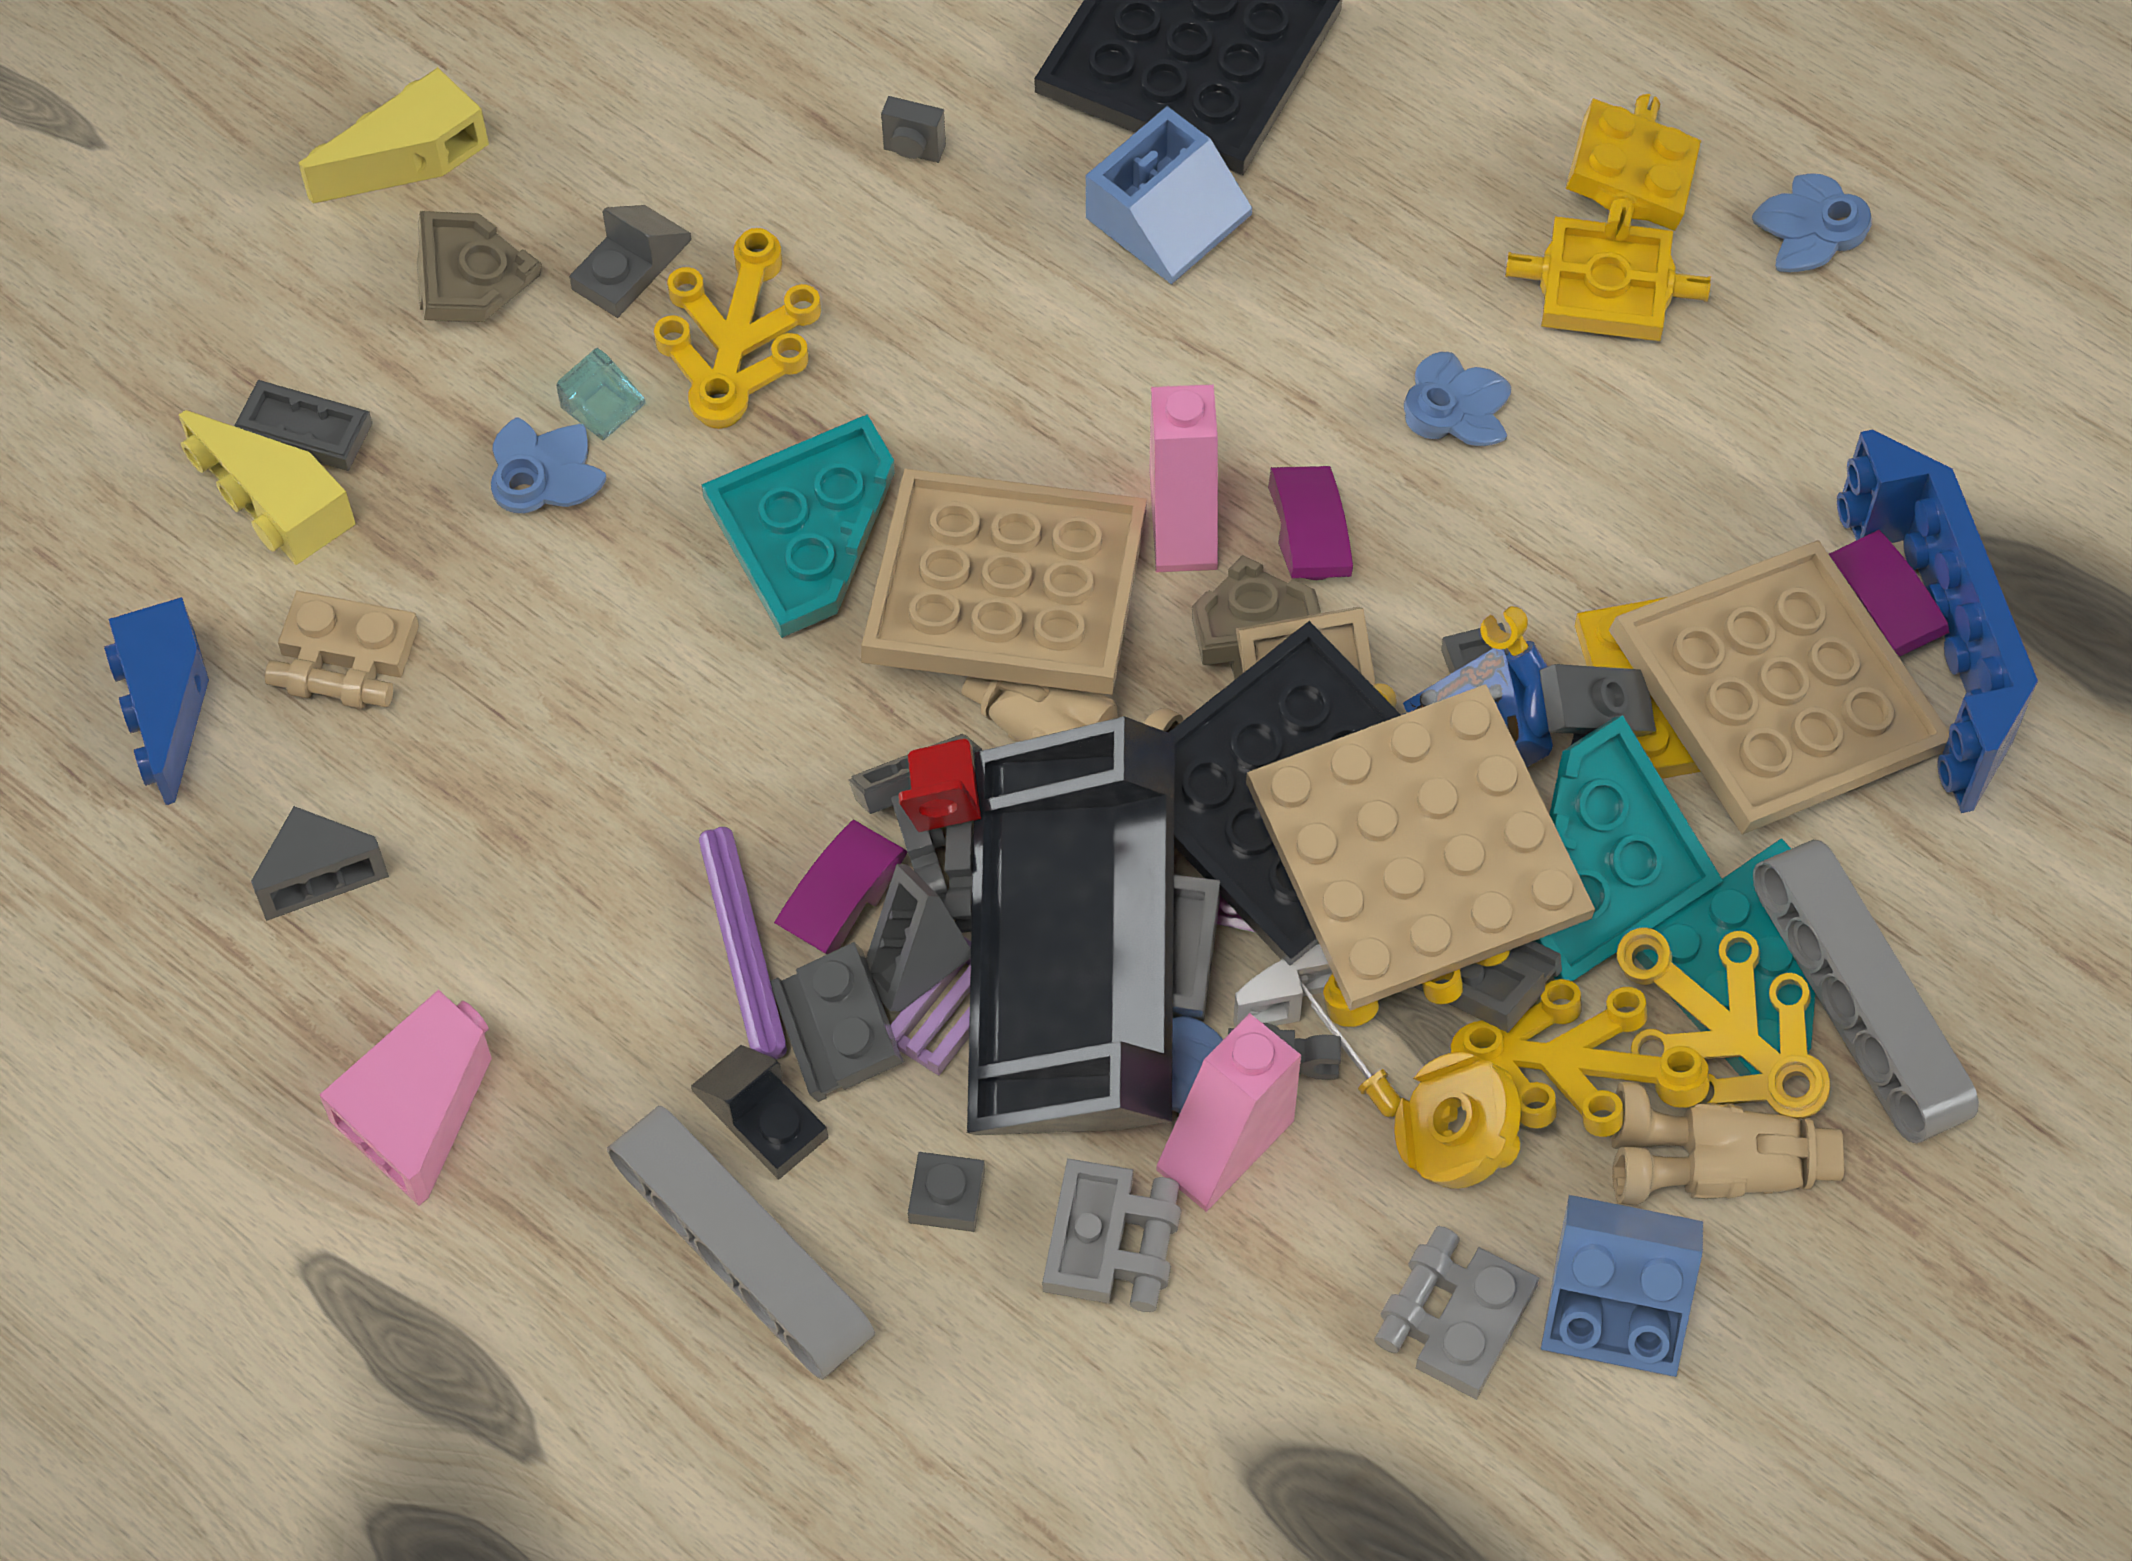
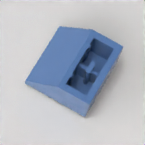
(1166, 195)
(1623, 1285)

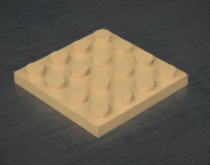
(1005, 581)
(1780, 686)
(1419, 846)

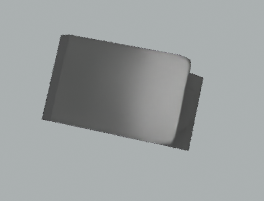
(629, 258)

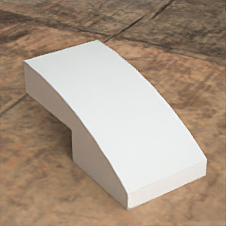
(1277, 992)

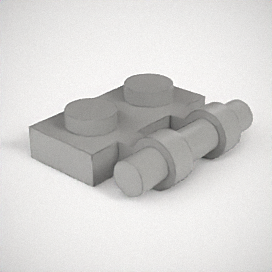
(1089, 1232)
(1476, 1321)

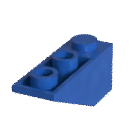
(166, 687)

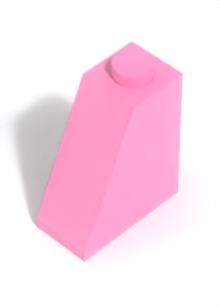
(1184, 477)
(413, 1092)
(1232, 1112)

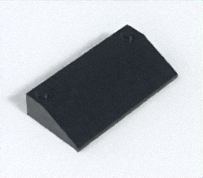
(1073, 932)

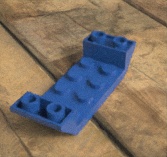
(1925, 508)

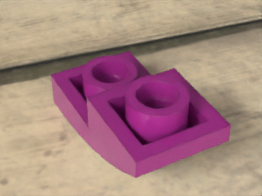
(1312, 522)
(1891, 592)
(839, 885)

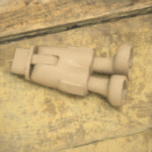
(1037, 710)
(1726, 1147)

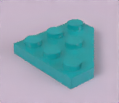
(804, 519)
(1624, 843)
(1695, 941)

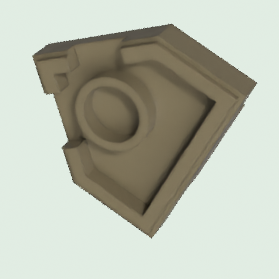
(467, 267)
(1245, 600)

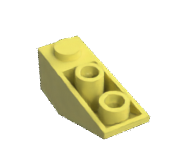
(402, 142)
(279, 485)

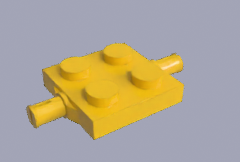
(1633, 165)
(1606, 282)

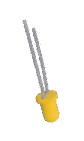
(1376, 1085)

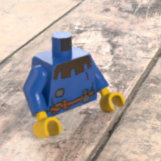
(1512, 679)

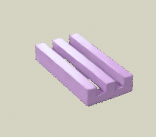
(914, 1012)

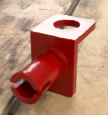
(941, 786)

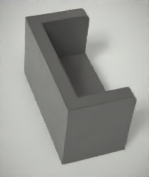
(1193, 943)

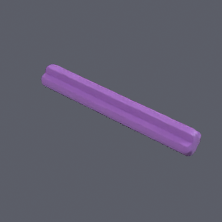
(742, 942)

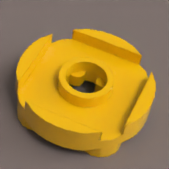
(1489, 1131)

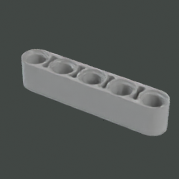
(1865, 991)
(741, 1242)

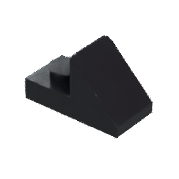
(760, 1109)

